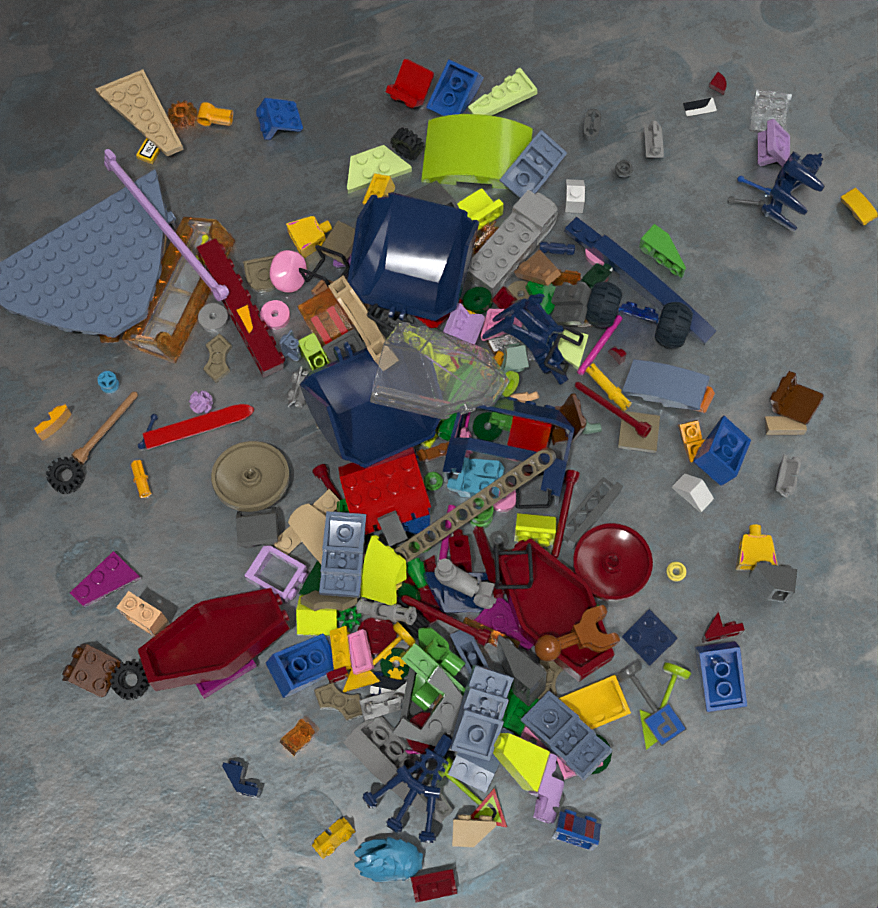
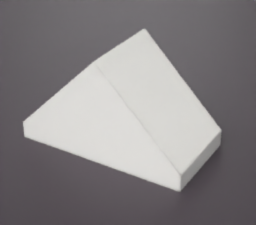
(693, 491)

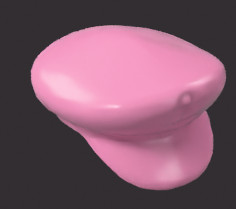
(285, 271)

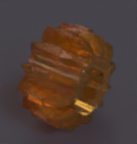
(182, 114)

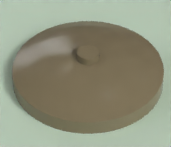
(250, 476)

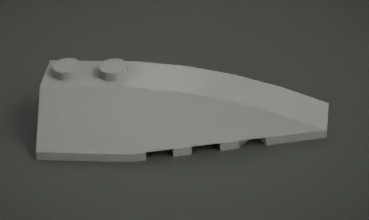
(382, 756)

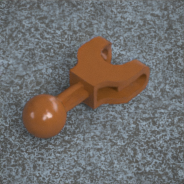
(583, 634)

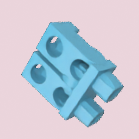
(475, 476)

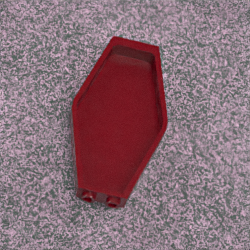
(551, 605)
(213, 639)

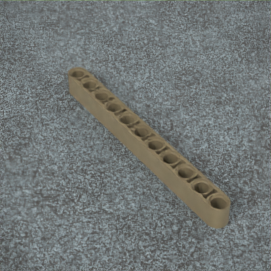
(472, 508)

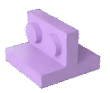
(773, 144)
(464, 325)

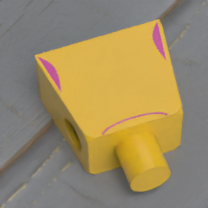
(307, 234)
(755, 548)

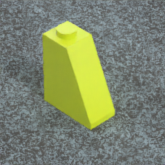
(521, 760)

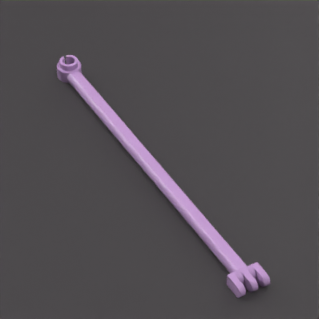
(219, 291)

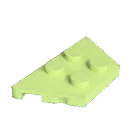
(377, 161)

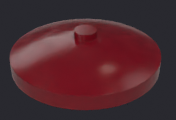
(613, 561)

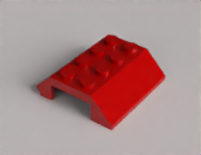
(385, 488)

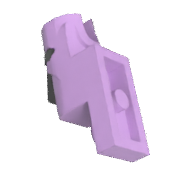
(549, 794)

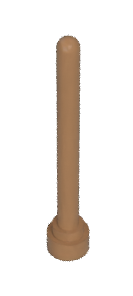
(81, 454)

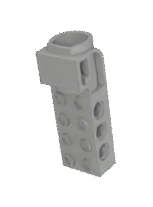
(512, 242)

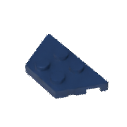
(451, 600)

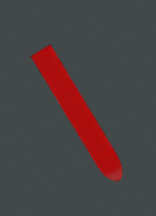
(197, 425)

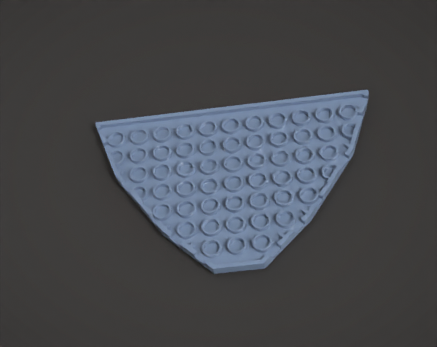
(93, 269)

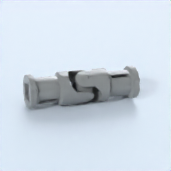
(386, 612)

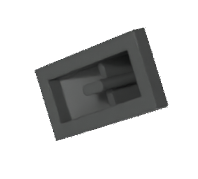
(392, 529)

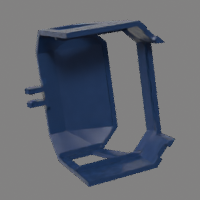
(553, 475)

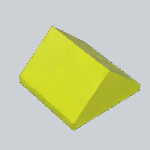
(315, 622)

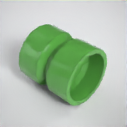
(483, 519)

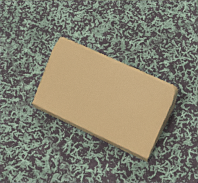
(783, 426)

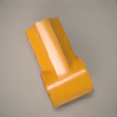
(209, 114)

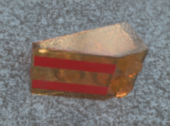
(325, 317)

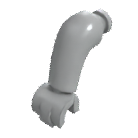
(463, 582)

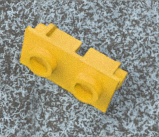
(340, 648)
(326, 844)

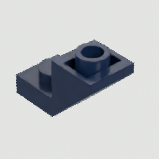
(236, 775)

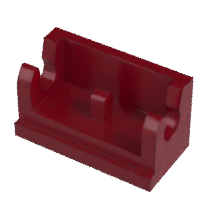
(433, 885)

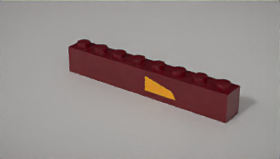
(240, 308)

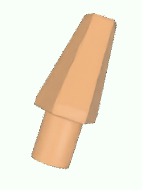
(522, 397)

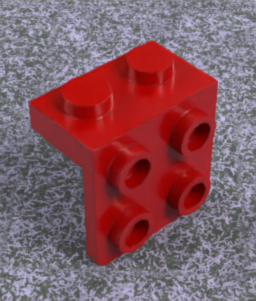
(411, 84)

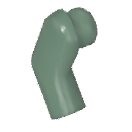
(592, 428)

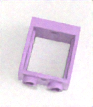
(261, 562)

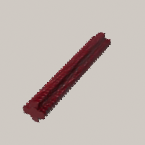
(487, 558)

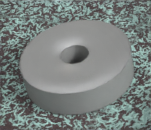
(213, 325)

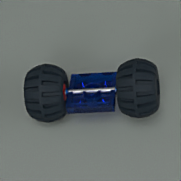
(671, 326)

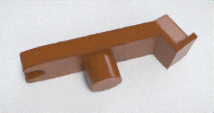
(432, 453)

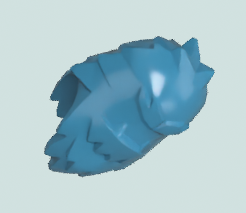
(388, 860)

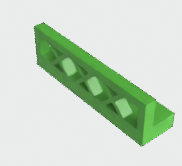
(425, 666)

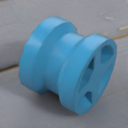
(104, 380)

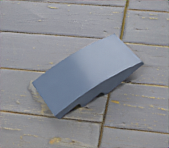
(533, 165)
(666, 384)
(342, 554)
(481, 712)
(566, 735)

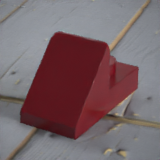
(717, 631)

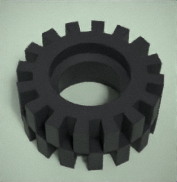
(407, 143)
(72, 483)
(117, 680)

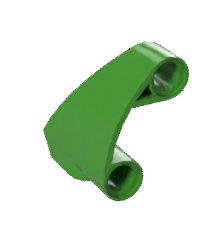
(438, 649)

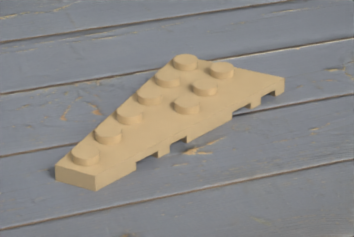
(140, 106)

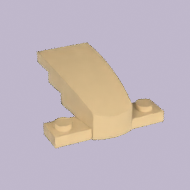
(308, 526)

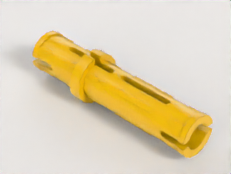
(614, 393)

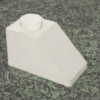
(574, 196)

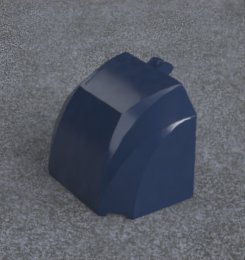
(411, 255)
(348, 420)

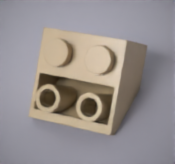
(469, 831)

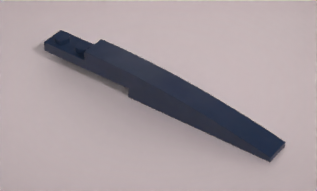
(635, 274)

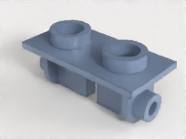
(290, 346)

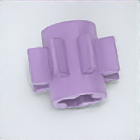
(201, 402)

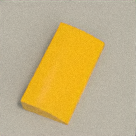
(598, 702)

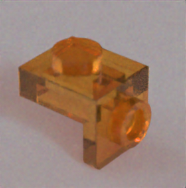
(298, 737)

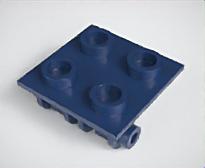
(650, 637)

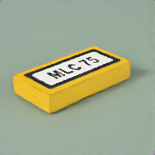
(148, 152)

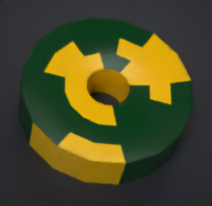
(388, 670)

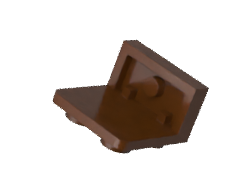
(795, 400)
(572, 412)
(90, 670)

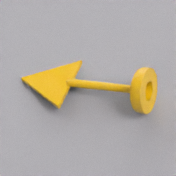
(368, 678)

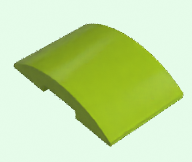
(472, 148)

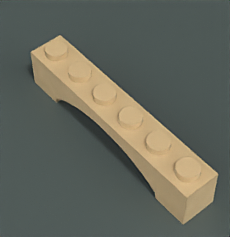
(357, 313)

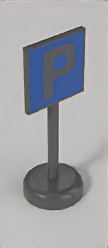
(663, 722)

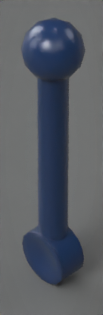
(141, 445)

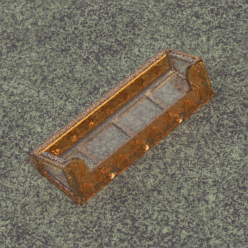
(178, 294)

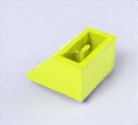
(537, 527)

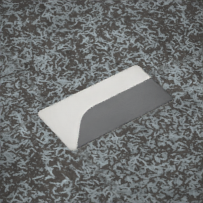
(699, 106)
(387, 685)

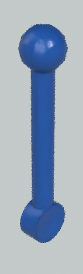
(741, 179)

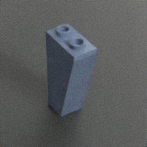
(468, 651)

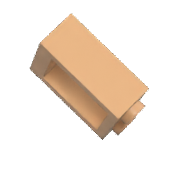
(144, 617)

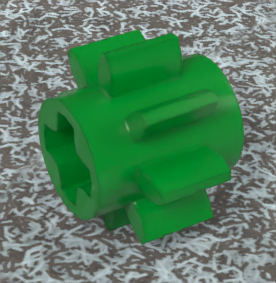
(350, 623)

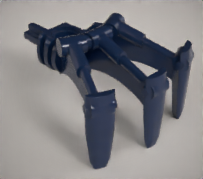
(792, 175)
(540, 334)
(416, 786)

